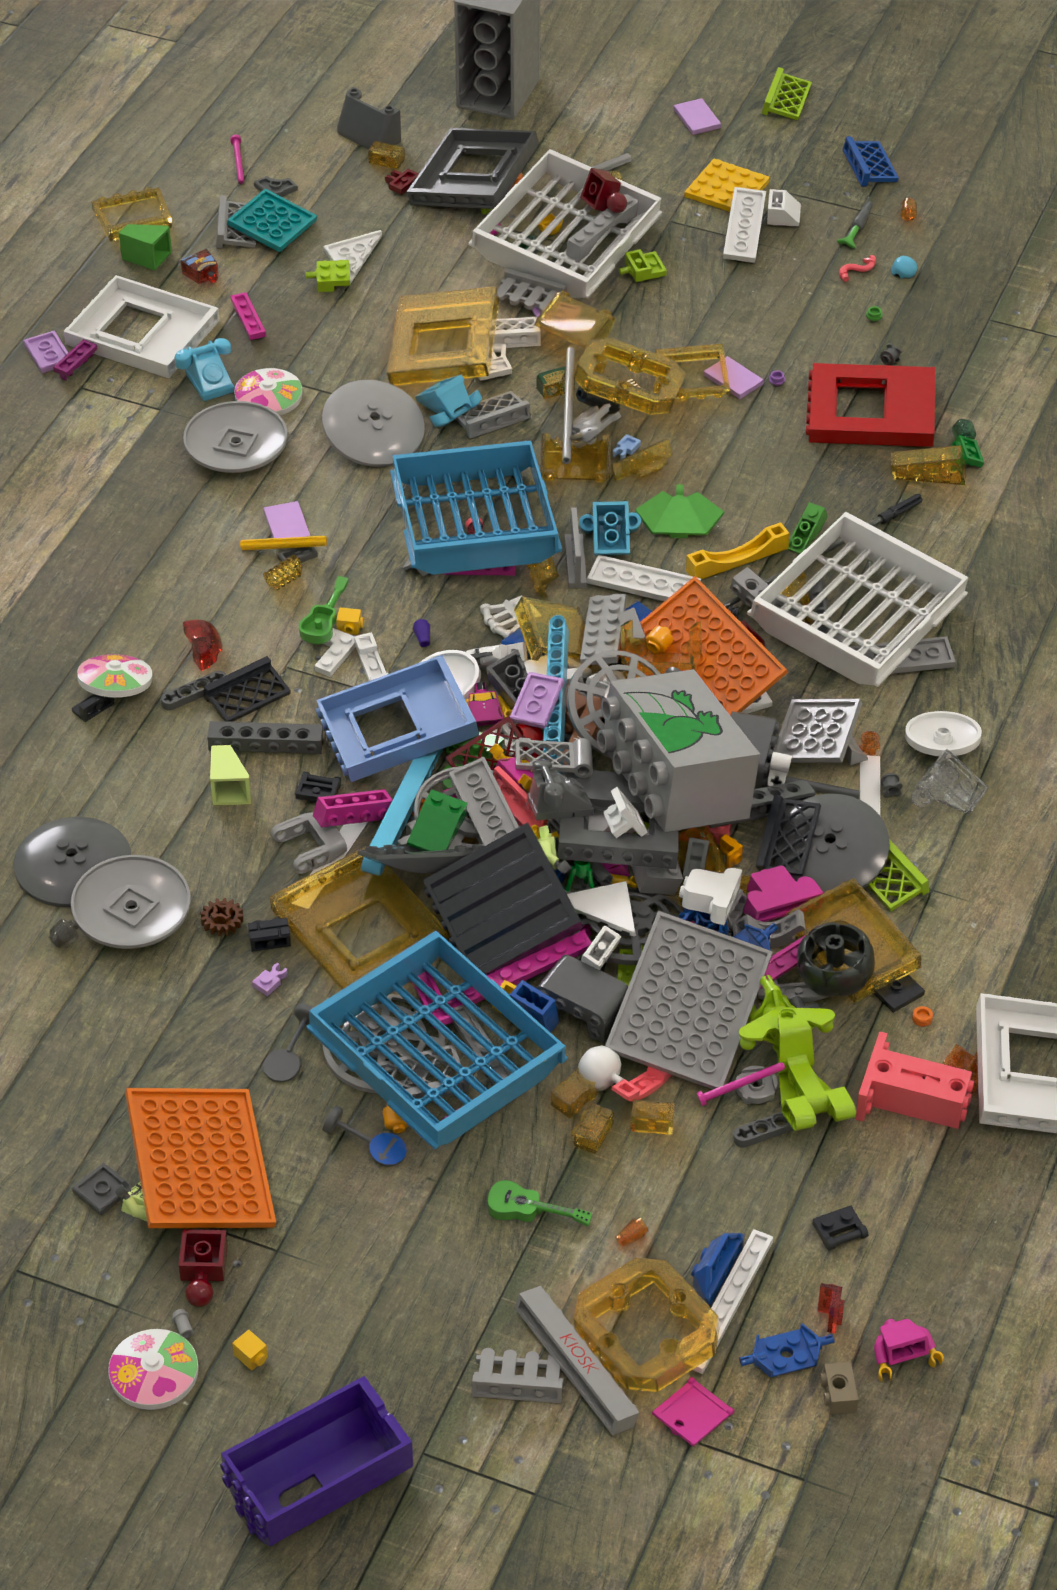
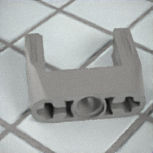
(328, 838)

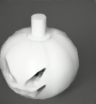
(601, 1066)

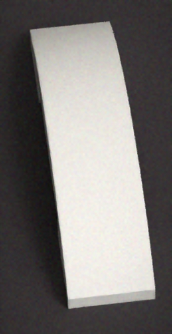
(369, 656)

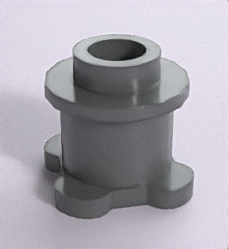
(891, 355)
(891, 785)

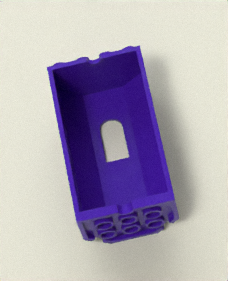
(339, 1439)

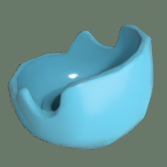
(904, 267)

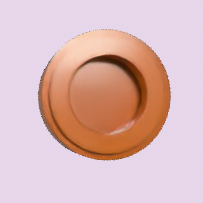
(922, 1016)

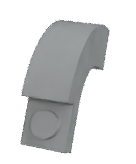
(784, 935)

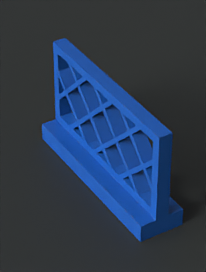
(859, 166)

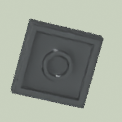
(99, 1189)

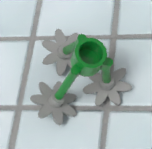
(582, 870)

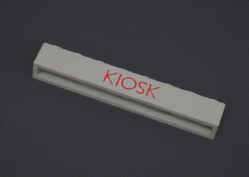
(577, 1360)

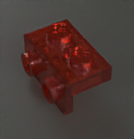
(831, 1303)

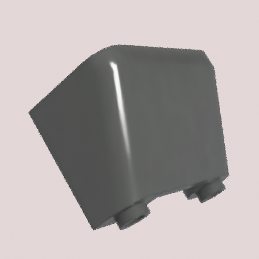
(366, 123)

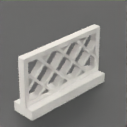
(514, 335)

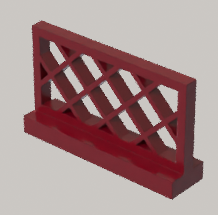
(482, 736)

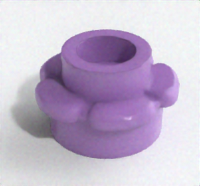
(777, 378)

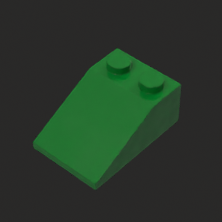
(437, 822)

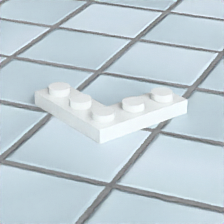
(340, 648)

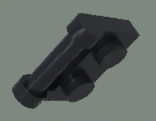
(316, 786)
(839, 1222)

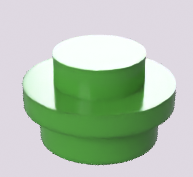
(874, 313)

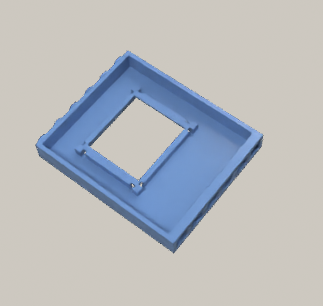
(431, 700)

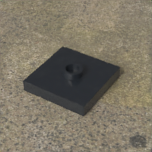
(899, 993)

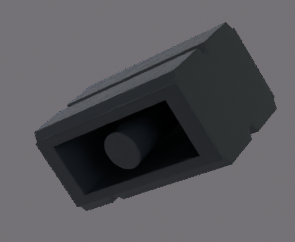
(269, 934)

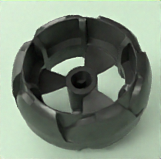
(834, 939)

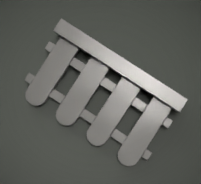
(528, 283)
(517, 1387)

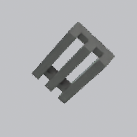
(307, 554)

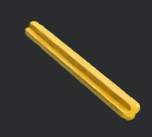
(289, 542)

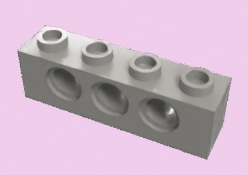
(749, 586)

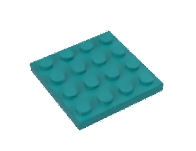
(272, 220)

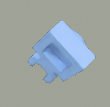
(626, 445)

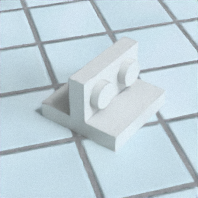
(623, 815)

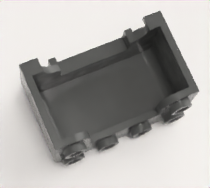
(762, 734)
(585, 994)

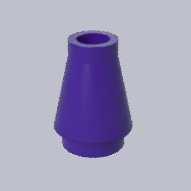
(422, 631)

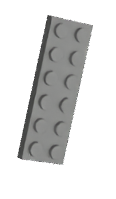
(603, 627)
(925, 655)
(484, 799)

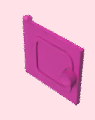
(695, 1409)

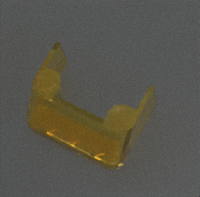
(661, 661)

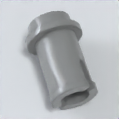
(181, 1317)

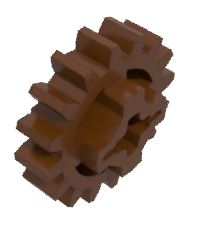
(222, 917)

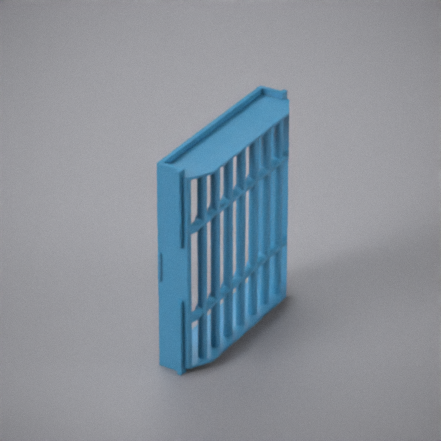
(478, 549)
(391, 977)

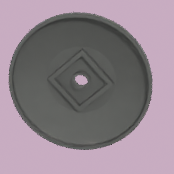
(858, 848)
(43, 858)

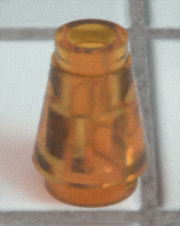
(631, 1232)

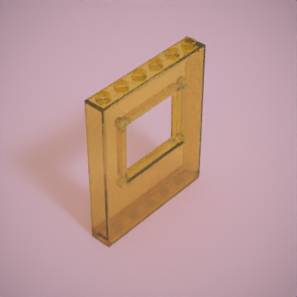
(439, 312)
(340, 893)

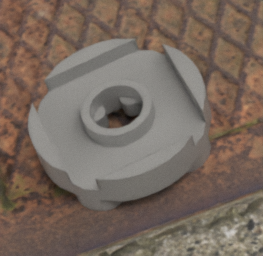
(757, 1094)

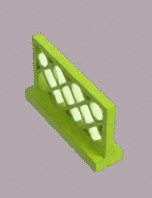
(776, 92)
(908, 872)

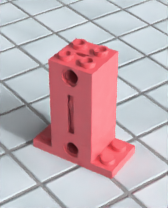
(914, 1087)

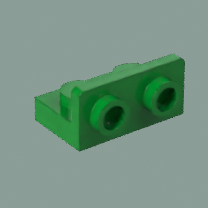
(970, 450)

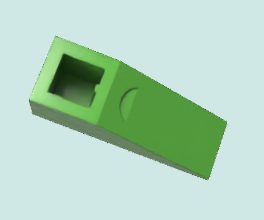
(807, 528)

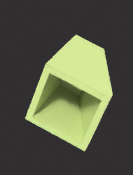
(228, 777)

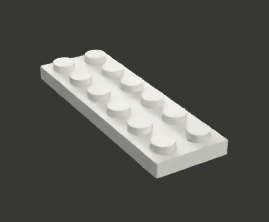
(744, 224)
(636, 578)

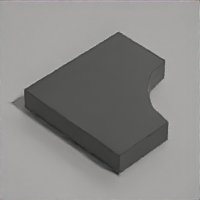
(278, 186)

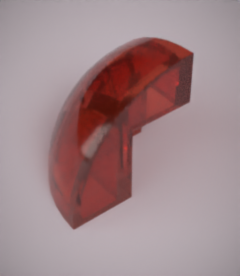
(204, 640)

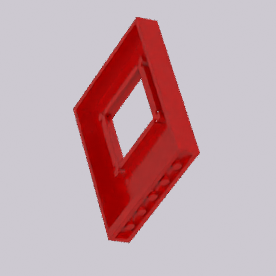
(907, 405)

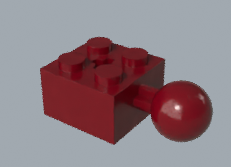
(602, 192)
(202, 1260)

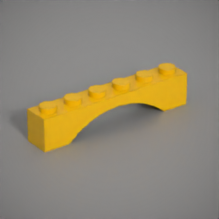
(767, 542)

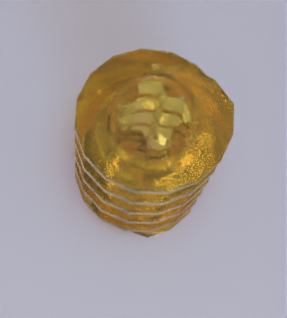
(283, 573)

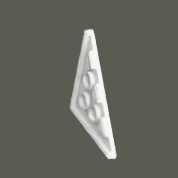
(354, 250)
(606, 904)

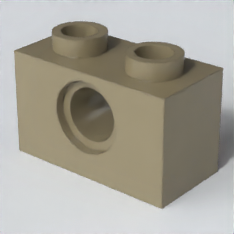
(841, 1376)

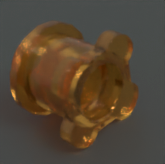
(870, 742)

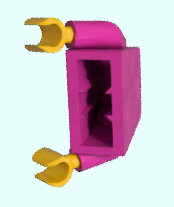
(902, 1342)

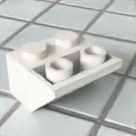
(783, 209)

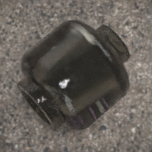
(63, 933)

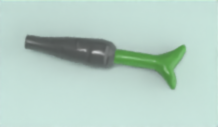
(858, 224)

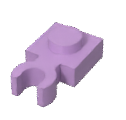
(269, 981)

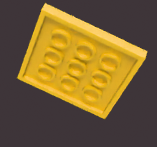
(717, 184)

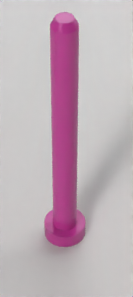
(236, 141)
(703, 1097)

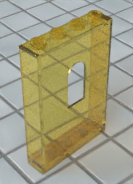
(852, 904)

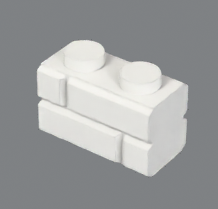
(601, 948)

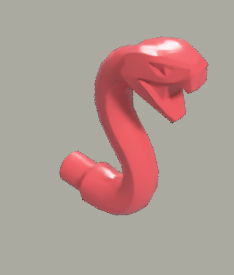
(871, 261)

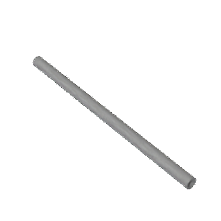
(568, 405)

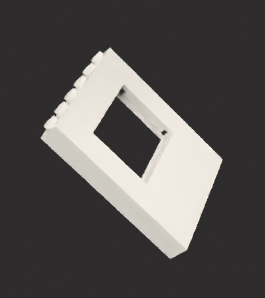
(182, 325)
(1023, 1099)

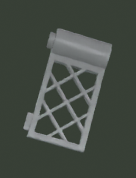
(578, 757)

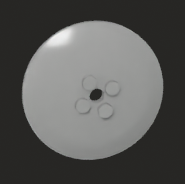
(214, 431)
(370, 441)
(130, 880)

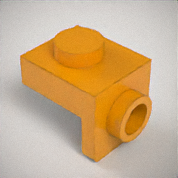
(732, 850)

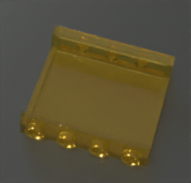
(534, 620)

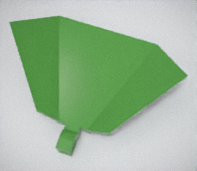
(679, 514)

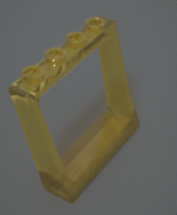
(112, 231)
(695, 353)

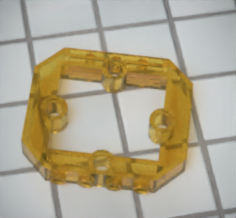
(591, 376)
(615, 1293)

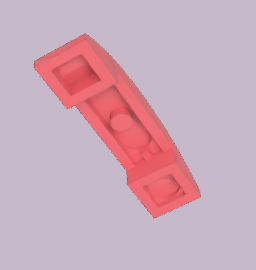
(642, 1085)

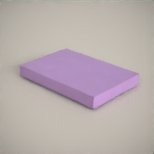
(697, 116)
(45, 350)
(740, 378)
(286, 520)
(537, 700)

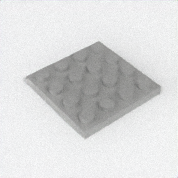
(818, 729)

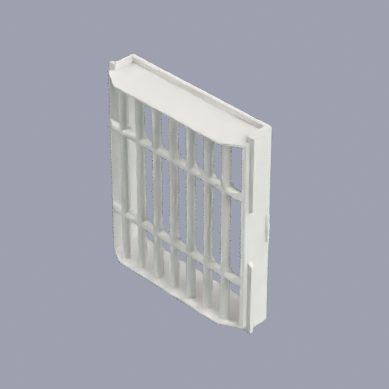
(572, 176)
(884, 552)

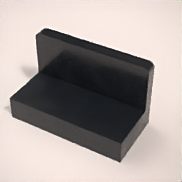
(92, 706)

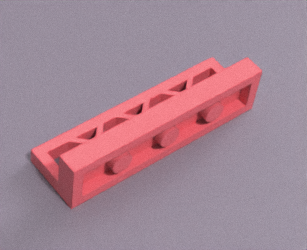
(517, 800)

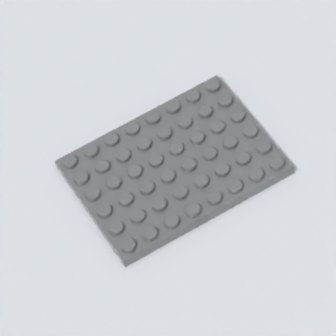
(688, 1001)

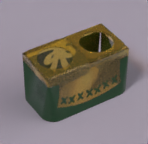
(552, 382)

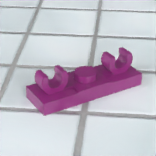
(75, 358)

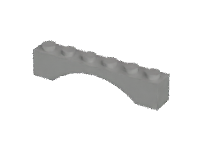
(584, 240)

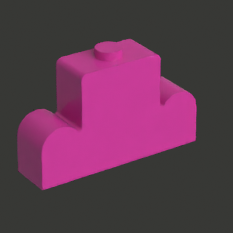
(776, 893)

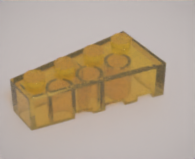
(930, 465)

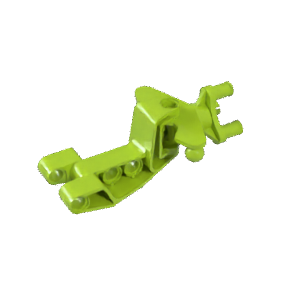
(791, 1033)

